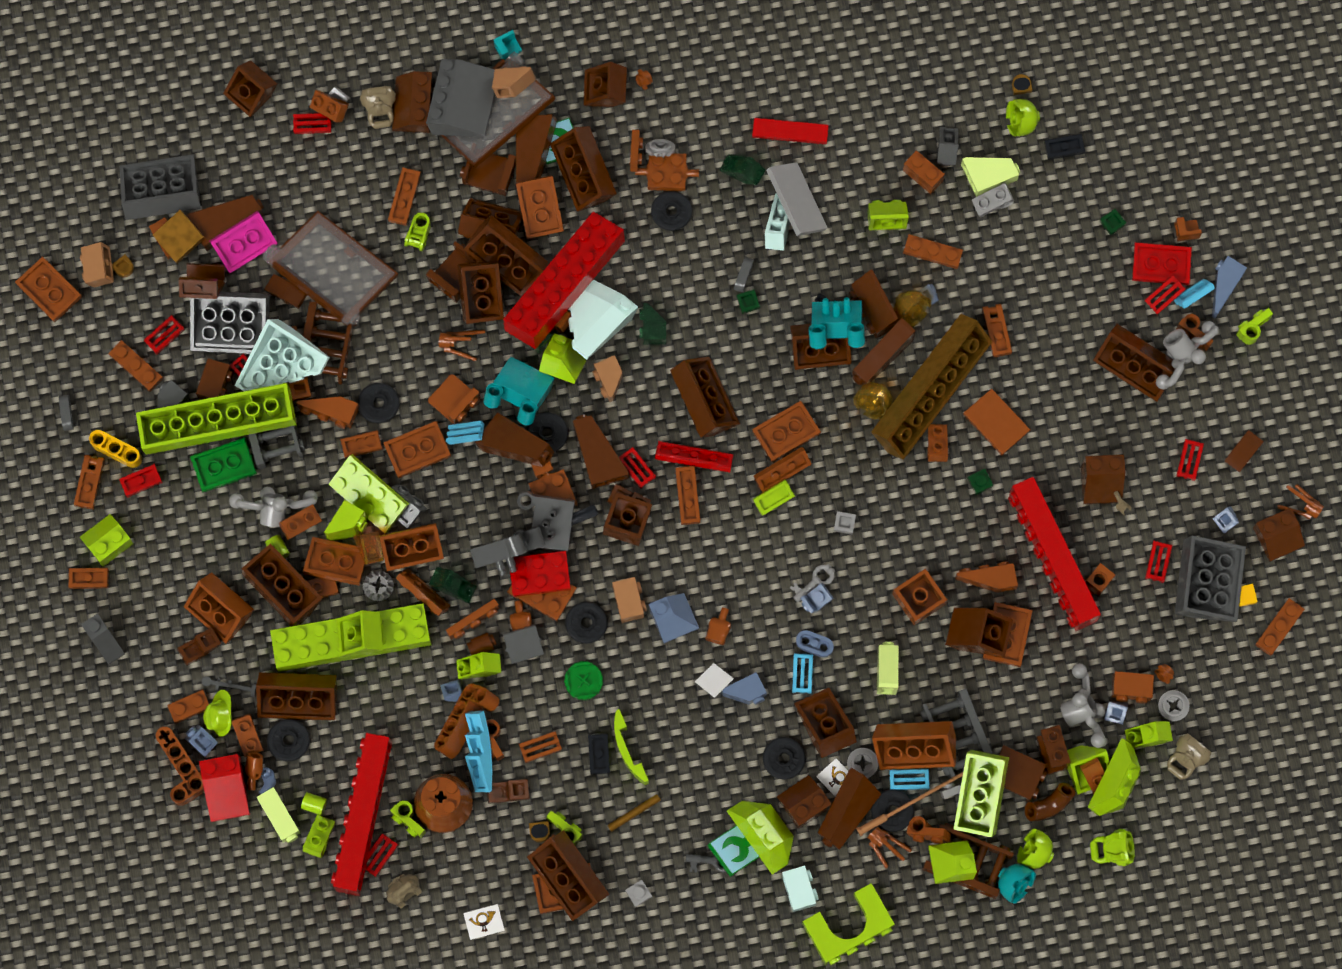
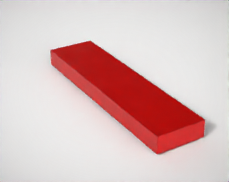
(790, 131)
(694, 456)

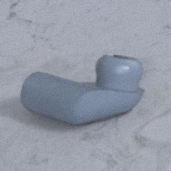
(268, 779)

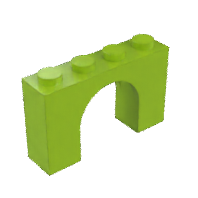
(832, 947)

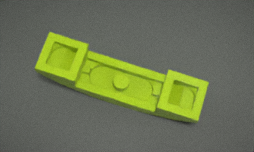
(636, 770)

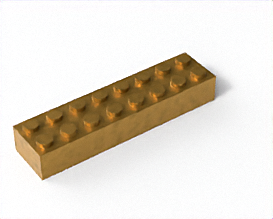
(931, 386)

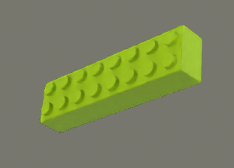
(216, 418)
(319, 642)

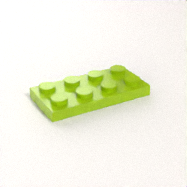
(368, 492)

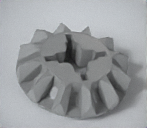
(660, 148)
(383, 592)
(1172, 696)
(868, 756)

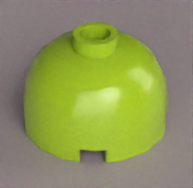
(1022, 117)
(1036, 850)

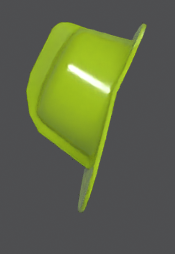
(218, 713)

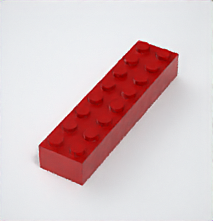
(564, 280)
(1054, 554)
(362, 814)

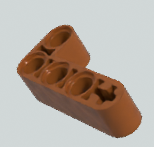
(456, 727)
(178, 763)

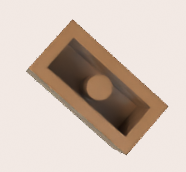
(97, 264)
(628, 599)

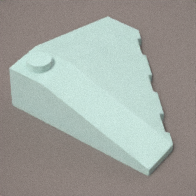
(598, 317)
(280, 357)

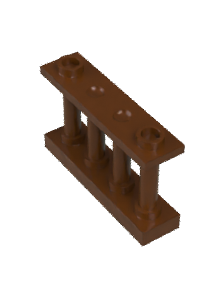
(310, 332)
(989, 887)

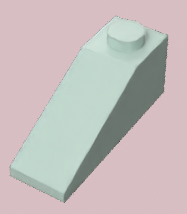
(777, 226)

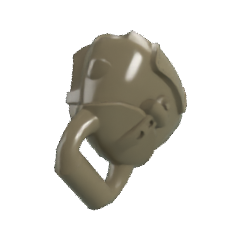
(379, 102)
(1189, 754)
(402, 889)

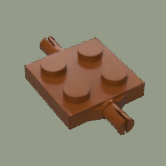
(667, 172)
(553, 485)

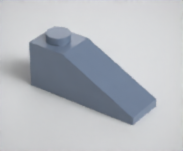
(1226, 279)

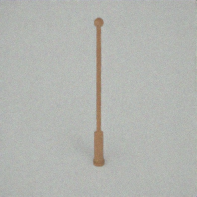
(884, 817)

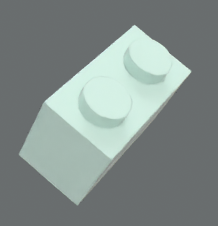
(799, 888)

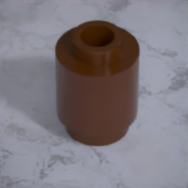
(482, 643)

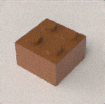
(919, 597)

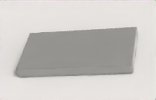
(796, 199)

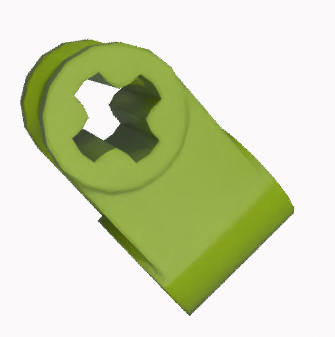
(417, 235)

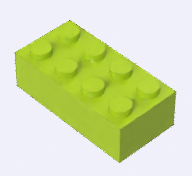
(981, 793)

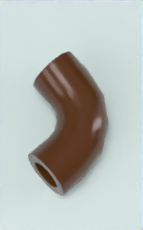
(1050, 805)

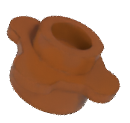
(643, 79)
(1164, 673)

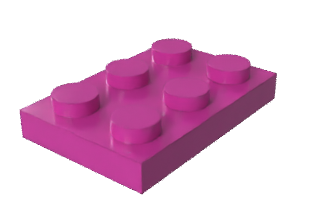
(243, 242)

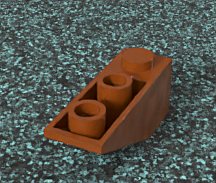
(334, 409)
(996, 578)

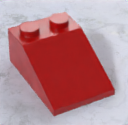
(224, 787)

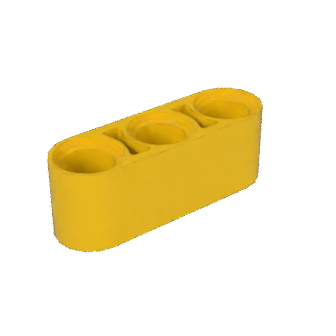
(120, 456)

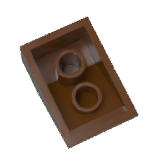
(825, 722)

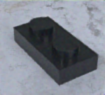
(1064, 146)
(599, 754)

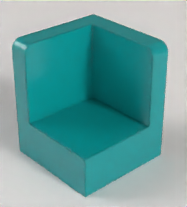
(506, 45)

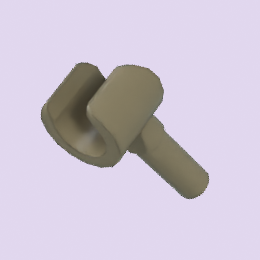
(1121, 505)

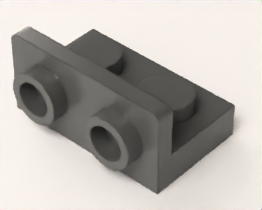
(414, 508)

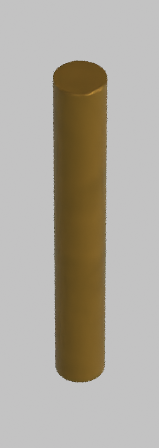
(634, 812)

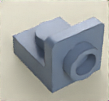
(816, 599)
(200, 739)

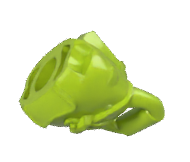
(1117, 848)

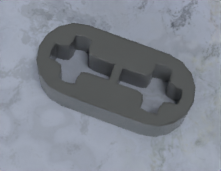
(744, 274)
(66, 412)

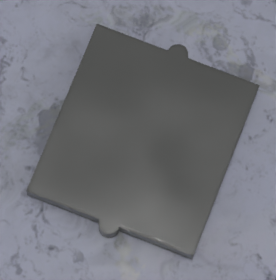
(523, 644)

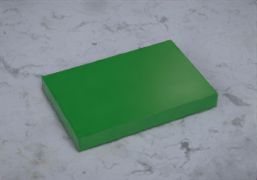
(223, 465)

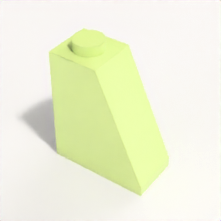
(989, 172)
(887, 668)
(278, 815)

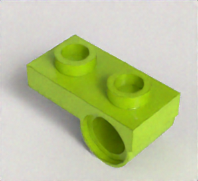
(1254, 325)
(559, 821)
(413, 828)
(318, 836)

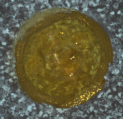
(911, 306)
(873, 399)

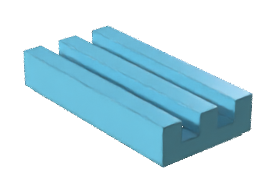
(1194, 293)
(465, 429)
(802, 690)
(916, 779)

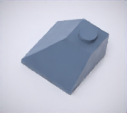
(673, 617)

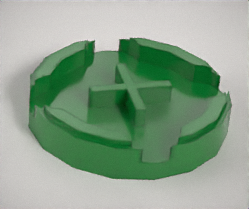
(583, 680)

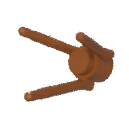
(449, 339)
(1312, 507)
(879, 838)

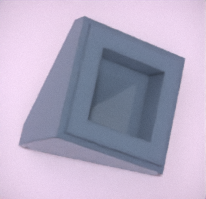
(930, 292)
(1226, 519)
(451, 690)
(1116, 712)

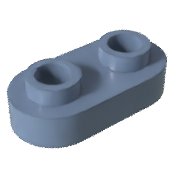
(814, 644)

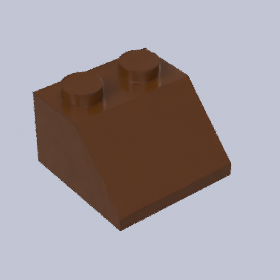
(605, 85)
(249, 88)
(627, 519)
(1279, 534)
(804, 801)

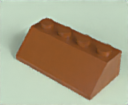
(915, 745)

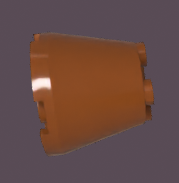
(453, 810)

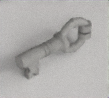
(815, 582)

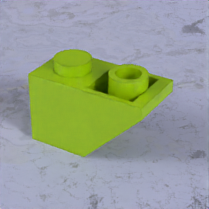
(479, 665)
(1149, 734)

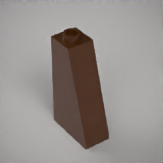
(533, 147)
(221, 217)
(884, 352)
(512, 441)
(598, 455)
(848, 809)

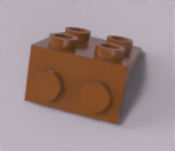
(454, 399)

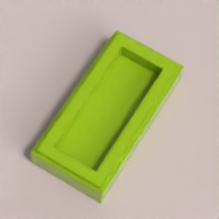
(773, 497)

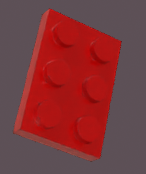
(1159, 262)
(540, 574)

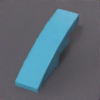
(480, 756)

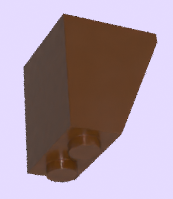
(1101, 478)
(979, 631)

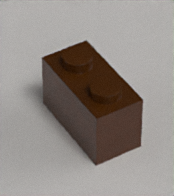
(214, 379)

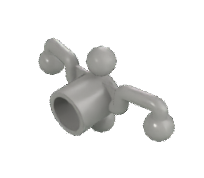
(1184, 351)
(272, 505)
(1083, 708)

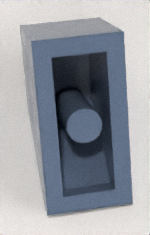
(746, 690)

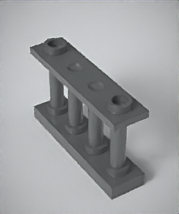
(262, 456)
(969, 719)

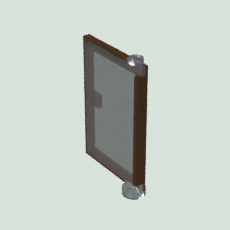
(506, 118)
(331, 268)

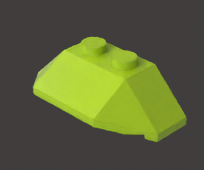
(1117, 780)
(764, 832)

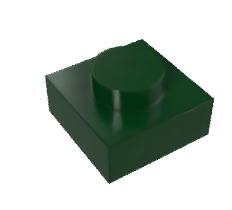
(1112, 222)
(748, 301)
(980, 482)

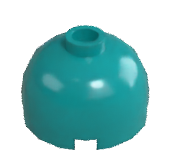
(1014, 882)

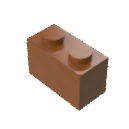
(923, 172)
(1132, 686)

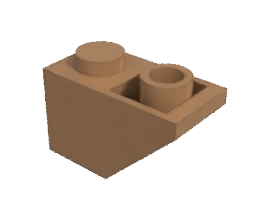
(512, 81)
(609, 375)

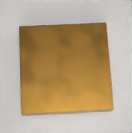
(178, 236)

